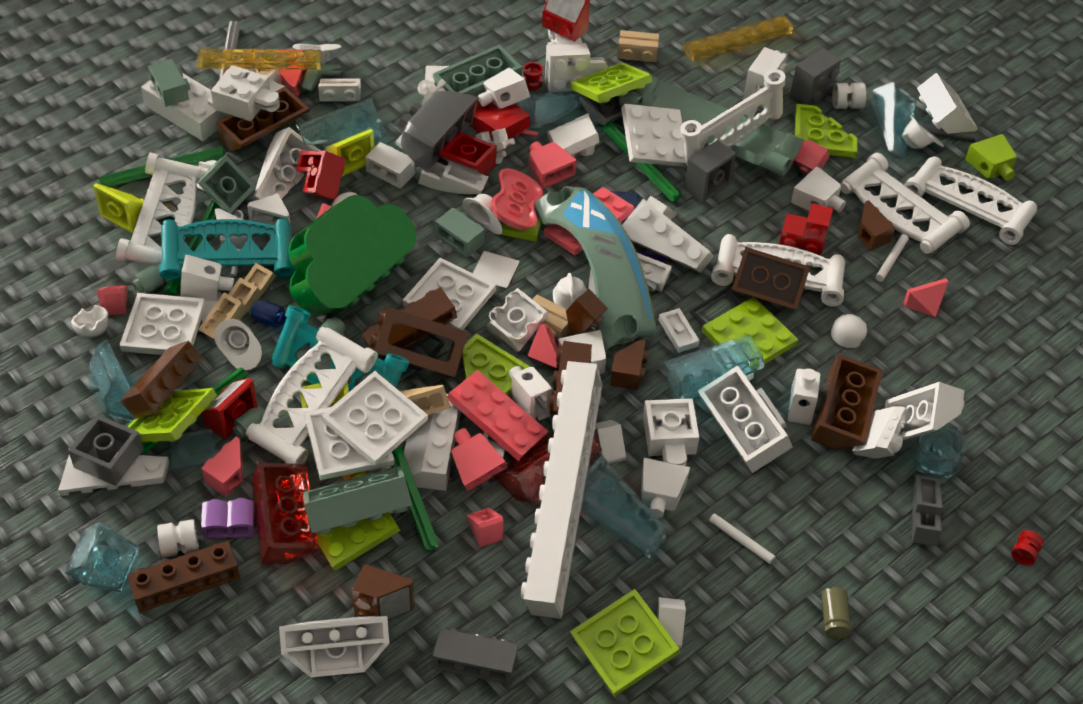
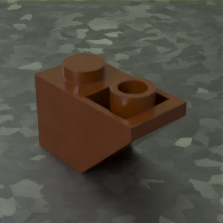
(874, 227)
(585, 313)
(627, 366)

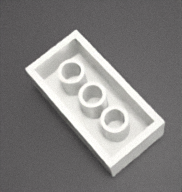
(193, 115)
(745, 419)

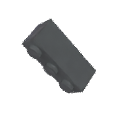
(475, 656)

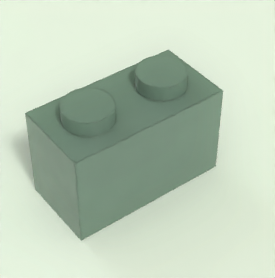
(169, 82)
(460, 232)

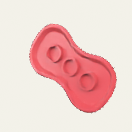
(517, 199)

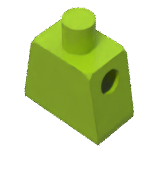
(992, 157)

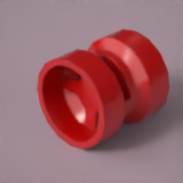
(533, 75)
(1027, 547)

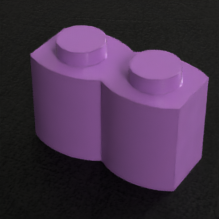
(227, 519)

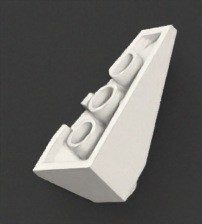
(280, 164)

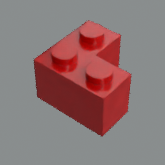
(322, 173)
(808, 232)

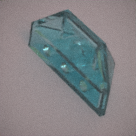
(108, 380)

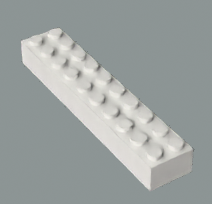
(563, 490)

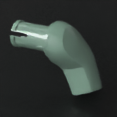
(312, 76)

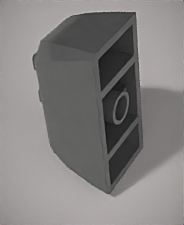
(435, 125)

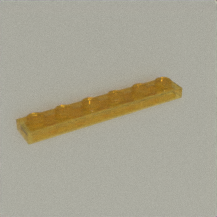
(738, 37)
(259, 58)

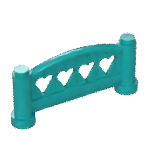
(273, 254)
(298, 334)

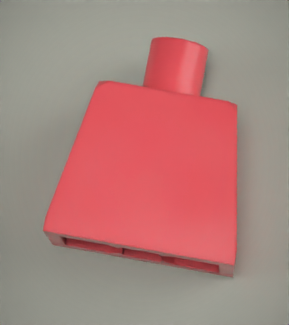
(550, 163)
(476, 459)

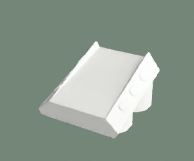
(576, 136)
(516, 319)
(883, 433)

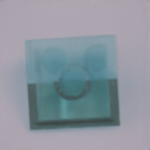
(102, 558)

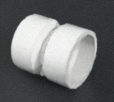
(856, 95)
(177, 538)

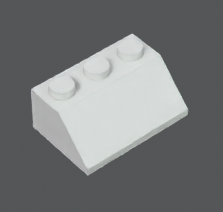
(945, 106)

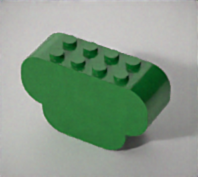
(347, 253)

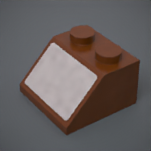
(382, 593)

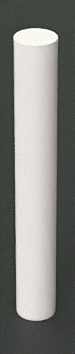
(892, 257)
(742, 538)

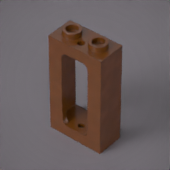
(382, 347)

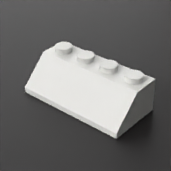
(928, 408)
(430, 449)

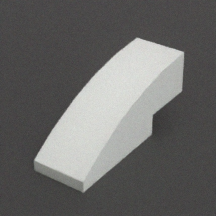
(453, 179)

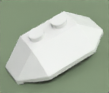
(335, 644)

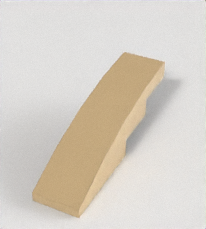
(239, 299)
(429, 399)

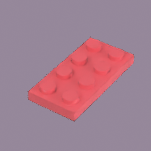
(567, 240)
(497, 415)

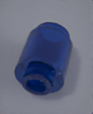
(268, 313)

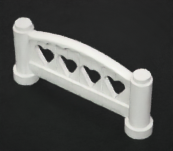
(770, 97)
(164, 173)
(1011, 222)
(940, 227)
(827, 281)
(288, 442)

